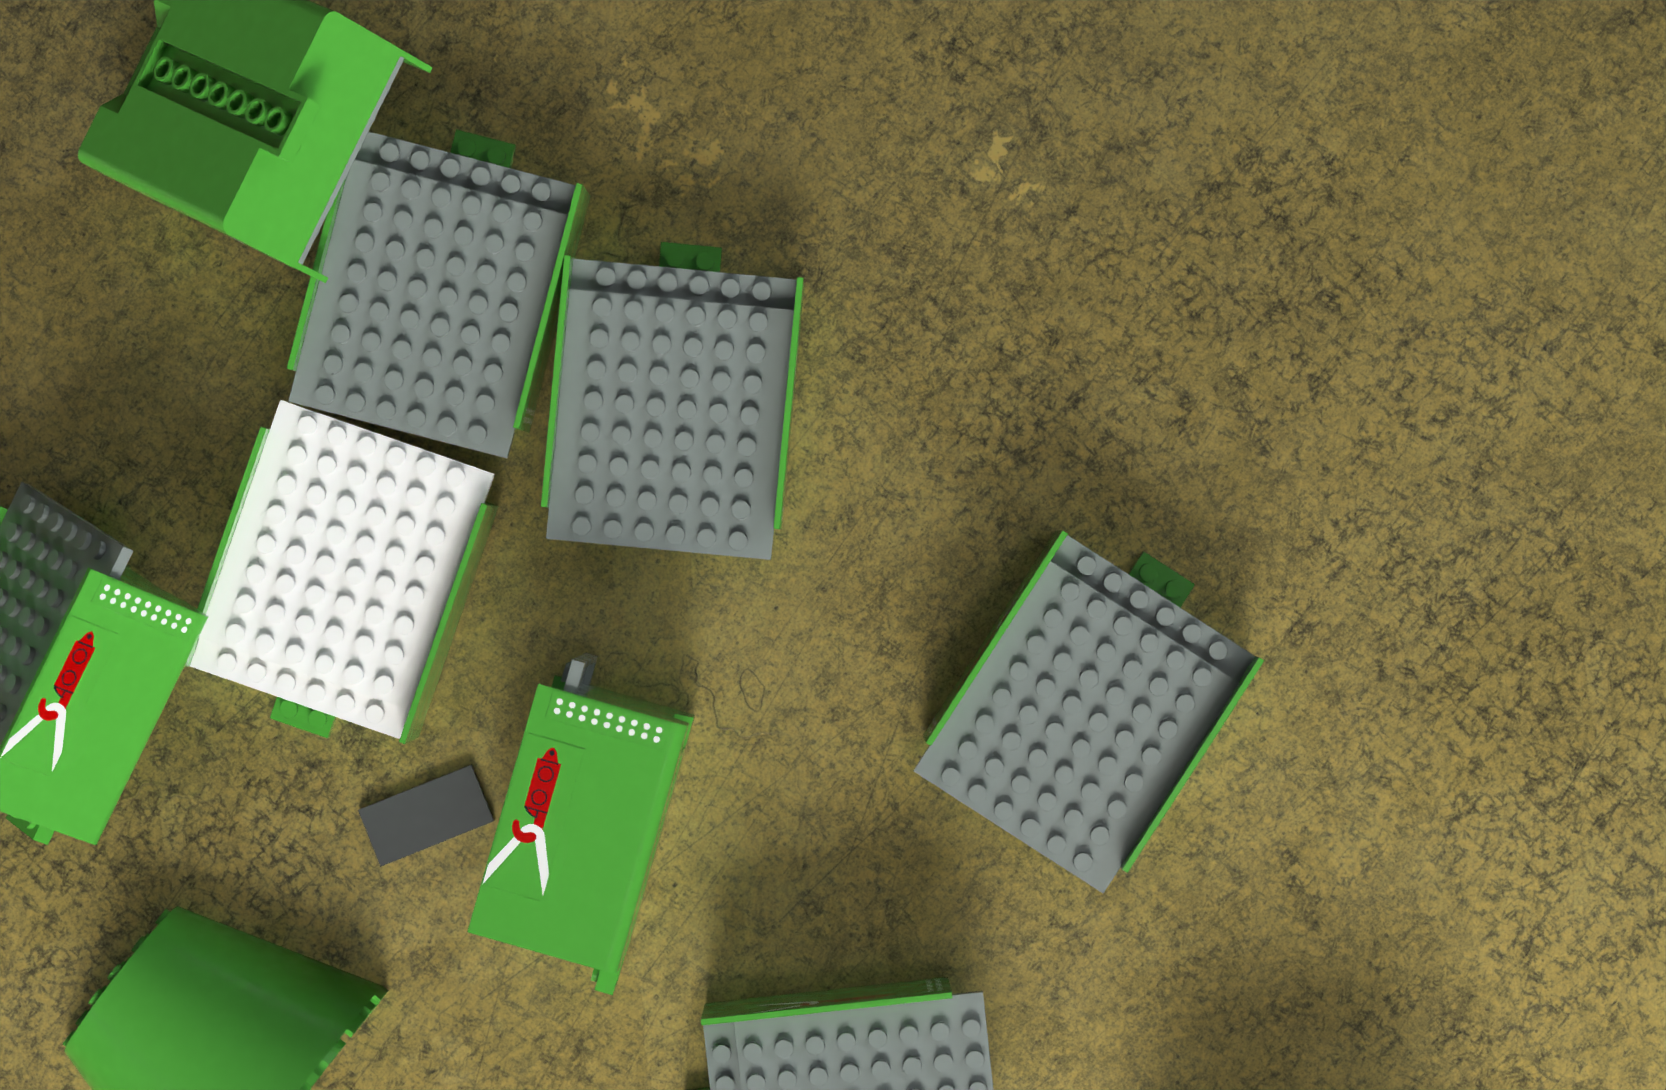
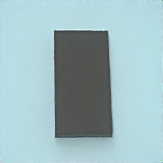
(426, 815)

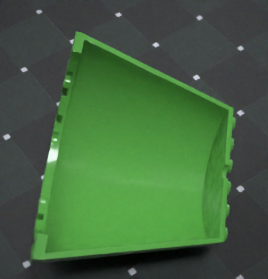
(216, 1013)

